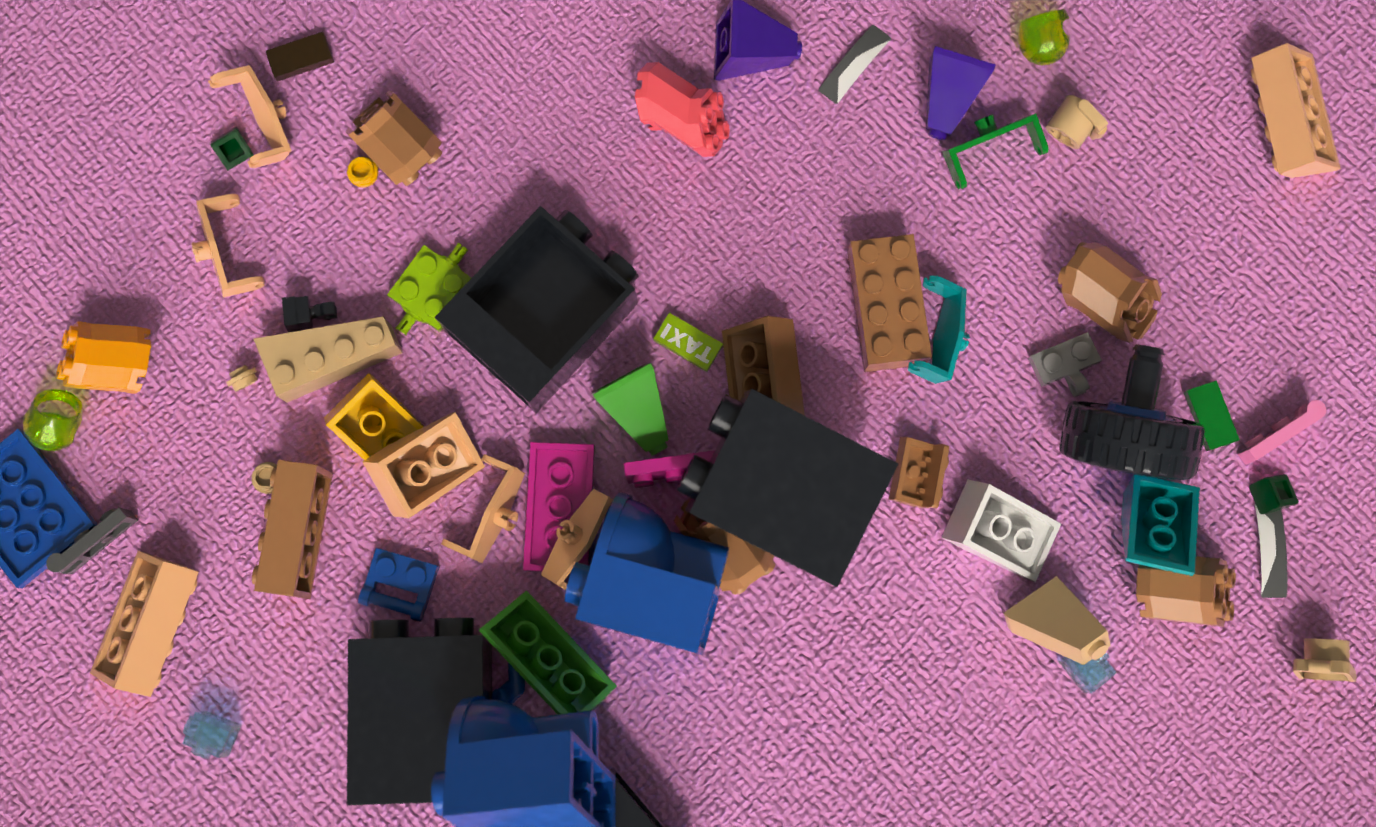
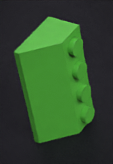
(547, 657)

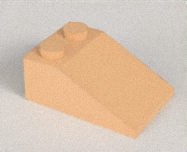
(423, 466)

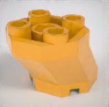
(104, 357)

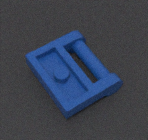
(403, 574)

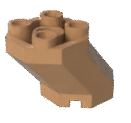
(395, 139)
(1110, 291)
(744, 560)
(1186, 598)

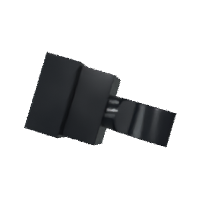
(299, 312)

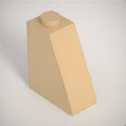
(1059, 623)

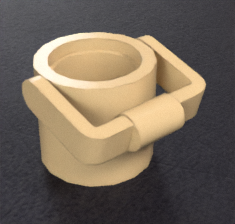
(1075, 122)
(1325, 661)

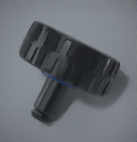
(1133, 433)

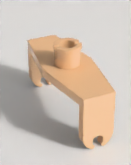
(265, 112)
(208, 248)
(496, 513)
(576, 537)

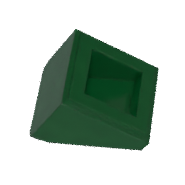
(231, 148)
(1273, 494)

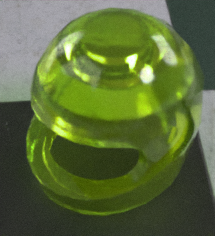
(1043, 37)
(50, 430)

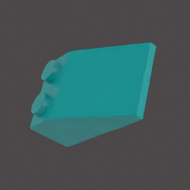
(1160, 524)

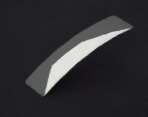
(854, 63)
(1273, 554)

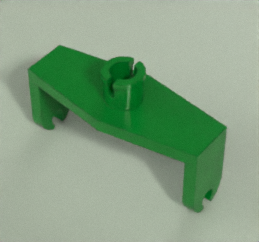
(988, 130)

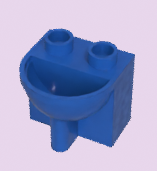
(649, 579)
(522, 769)

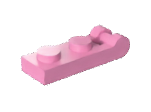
(1282, 431)

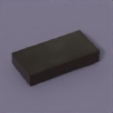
(299, 56)

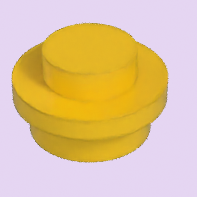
(362, 172)

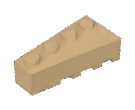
(323, 355)

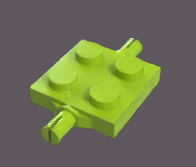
(428, 286)

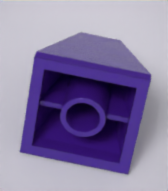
(751, 42)
(952, 88)

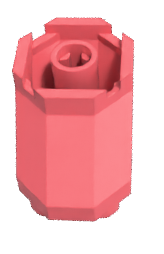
(681, 109)

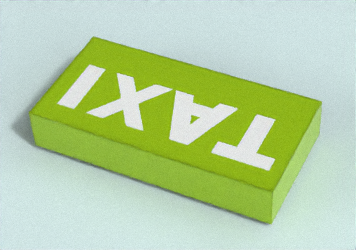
(688, 342)

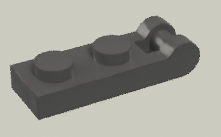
(92, 541)

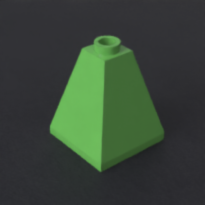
(636, 407)

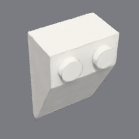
(1001, 529)

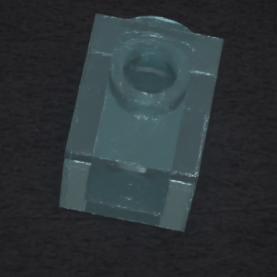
(1088, 676)
(210, 734)

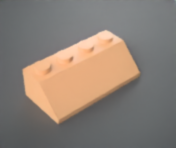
(1294, 112)
(144, 624)

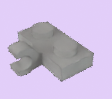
(1066, 362)

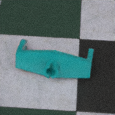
(948, 334)

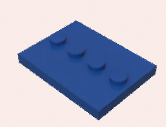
(35, 511)

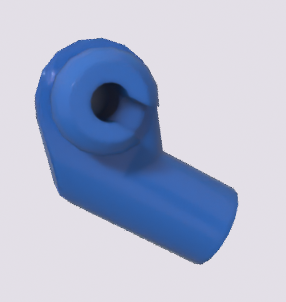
(512, 688)

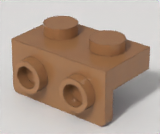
(919, 473)

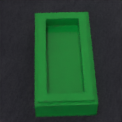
(1211, 411)

